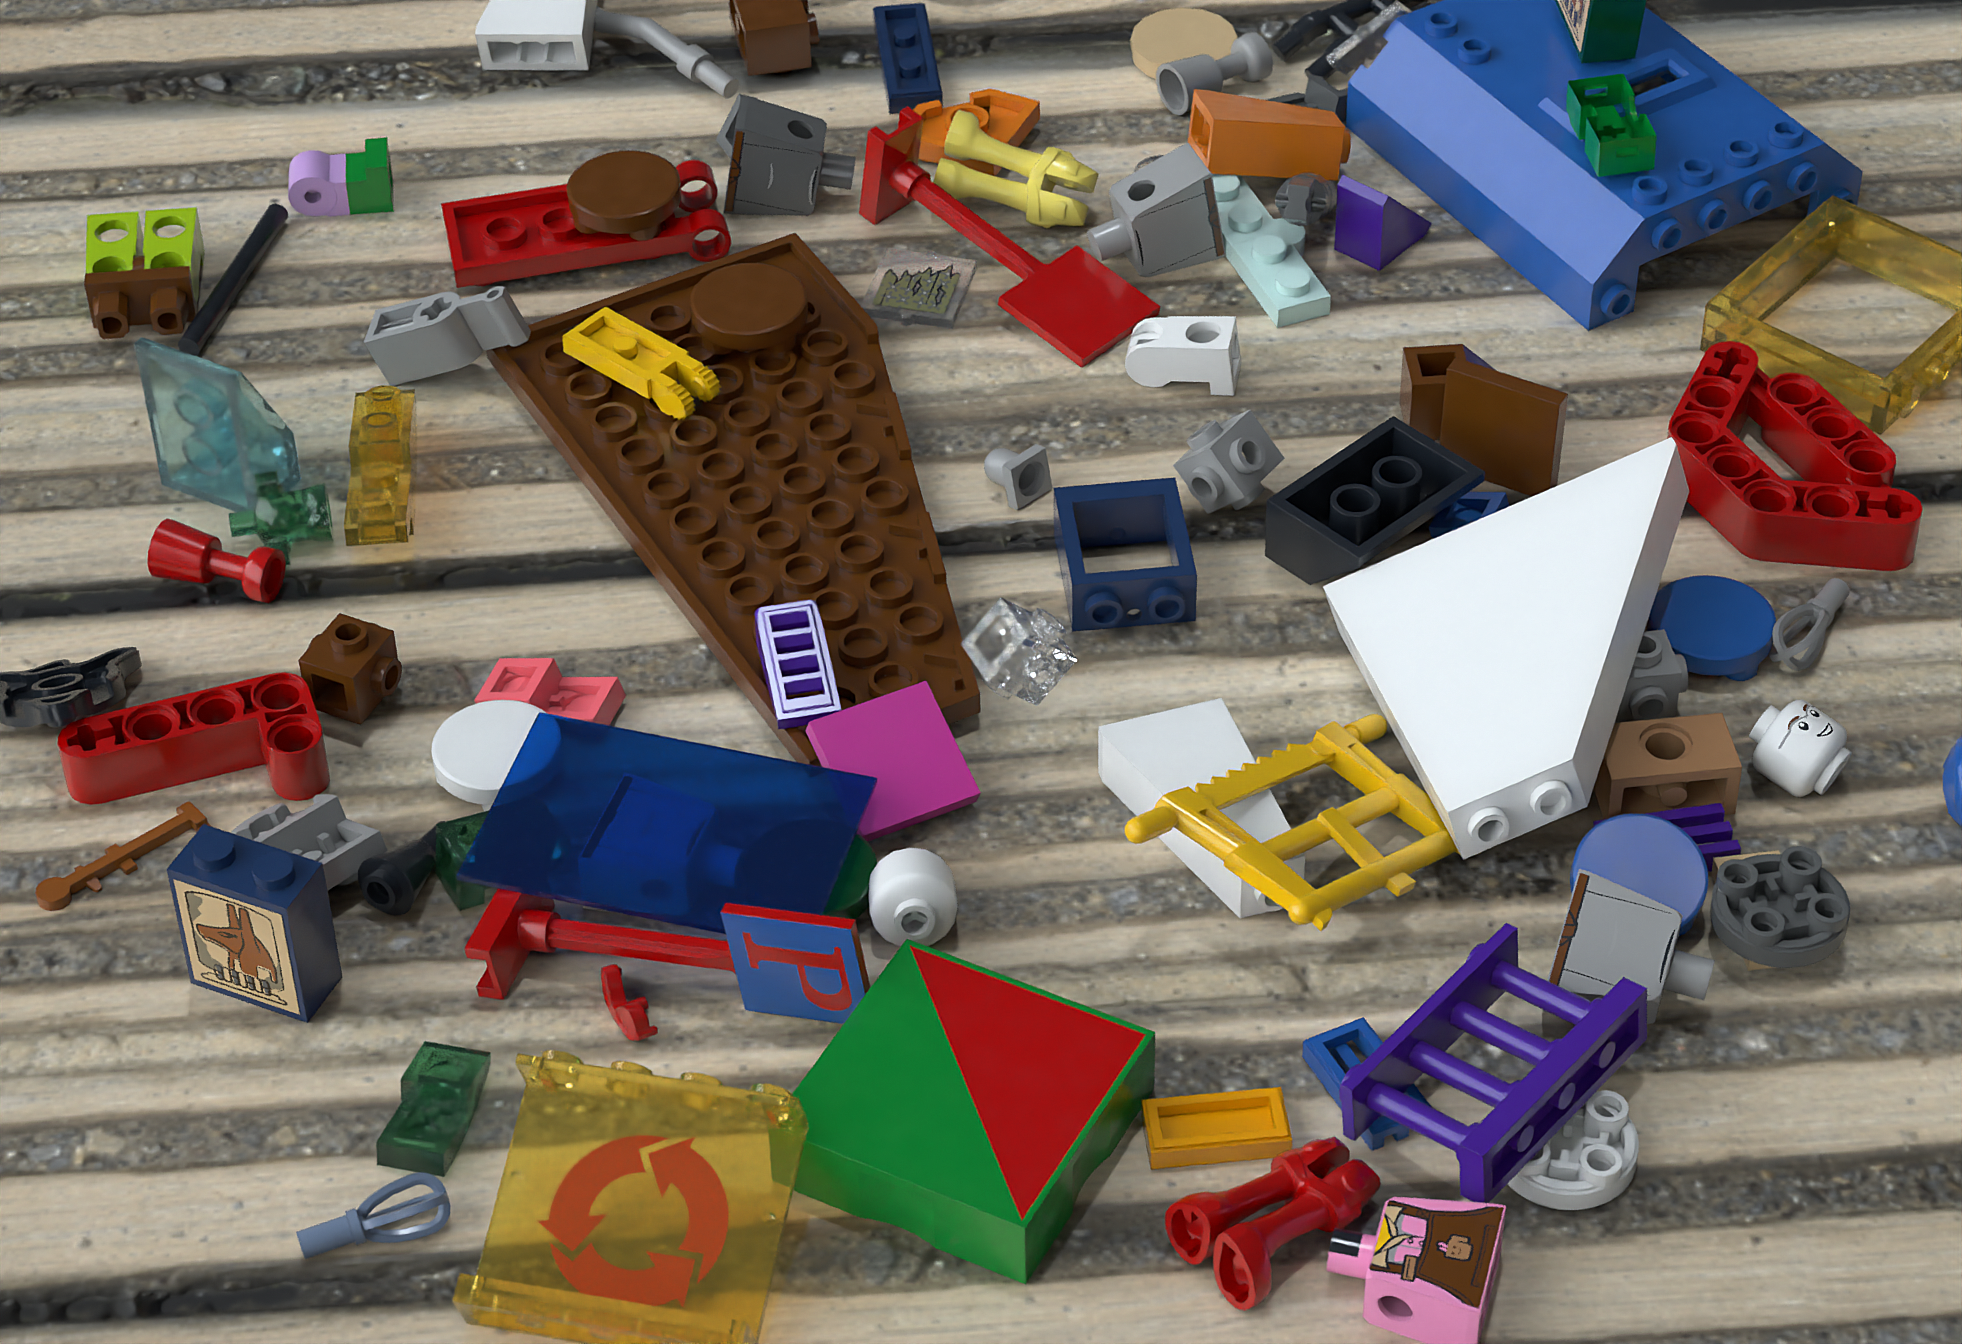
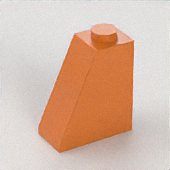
(1265, 137)

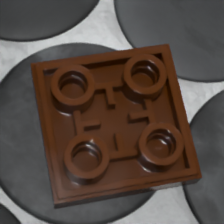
(1504, 426)

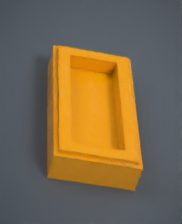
(1215, 1127)

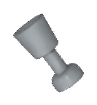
(1178, 79)

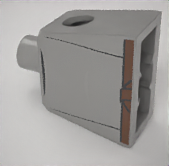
(1163, 216)
(1625, 935)

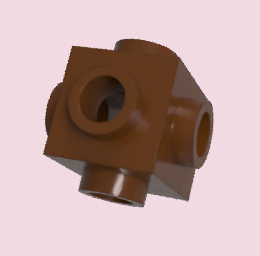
(351, 668)

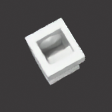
(1186, 351)

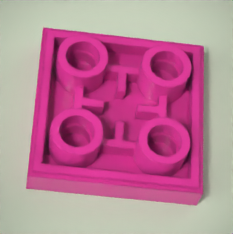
(909, 752)

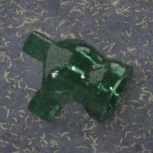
(285, 516)

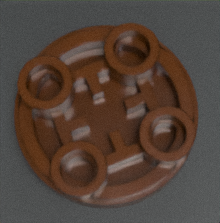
(624, 194)
(749, 308)

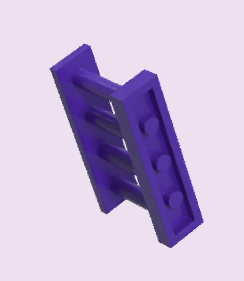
(1526, 1110)

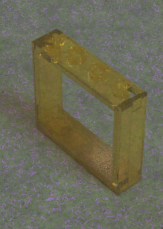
(1871, 244)

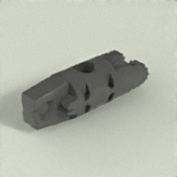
(1306, 198)

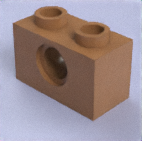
(1668, 766)

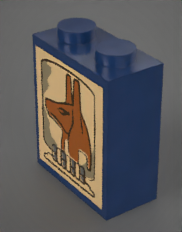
(255, 922)

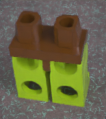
(145, 276)

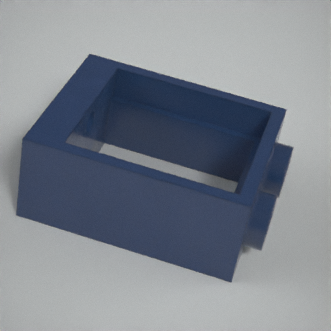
(1117, 516)

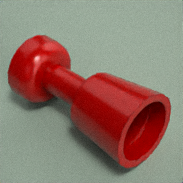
(197, 557)

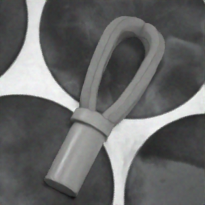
(1815, 613)

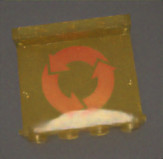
(637, 1207)

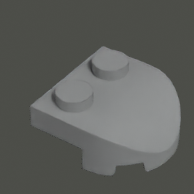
(317, 834)

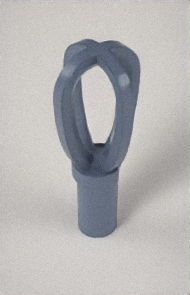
(359, 1226)

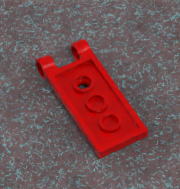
(536, 233)

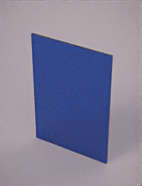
(665, 825)

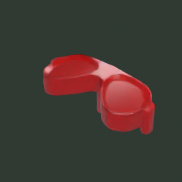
(628, 1015)

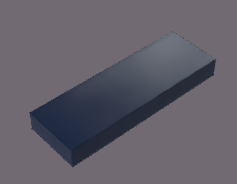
(906, 56)

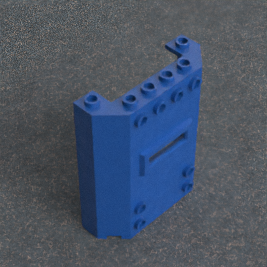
(1479, 122)

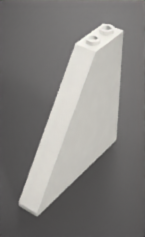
(1516, 642)

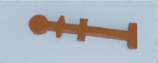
(57, 892)

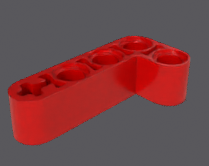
(200, 738)

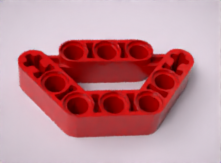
(1832, 519)

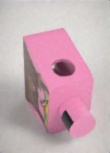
(1426, 1267)

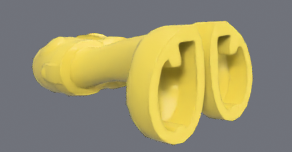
(1043, 171)

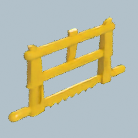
(1263, 863)

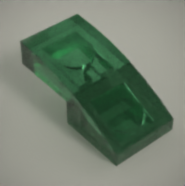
(435, 1108)

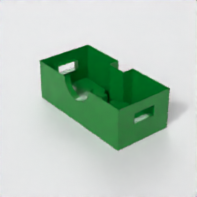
(1611, 142)

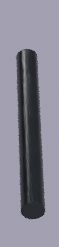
(233, 280)

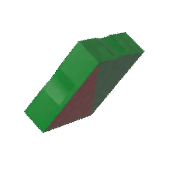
(969, 1108)

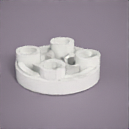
(479, 747)
(1585, 1160)

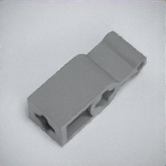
(442, 333)

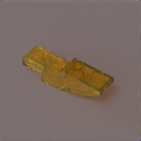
(382, 467)

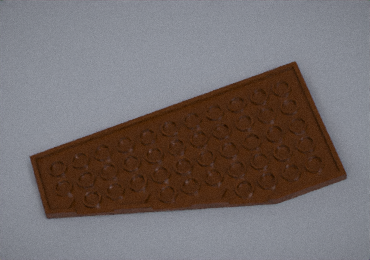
(766, 491)

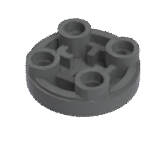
(1780, 908)

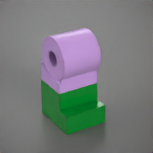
(343, 182)

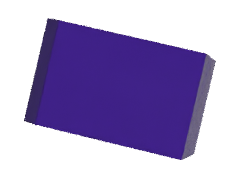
(1373, 225)

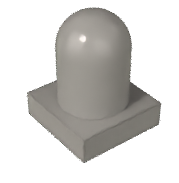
(1023, 474)

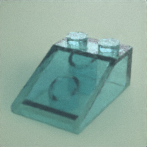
(212, 428)

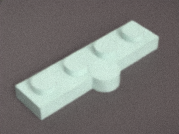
(1268, 255)

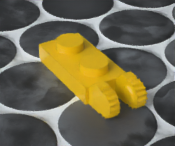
(641, 362)

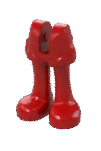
(1319, 1193)

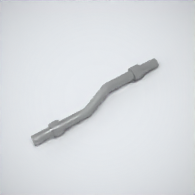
(690, 59)

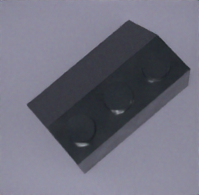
(1363, 501)

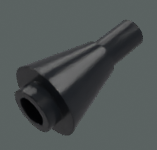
(397, 876)

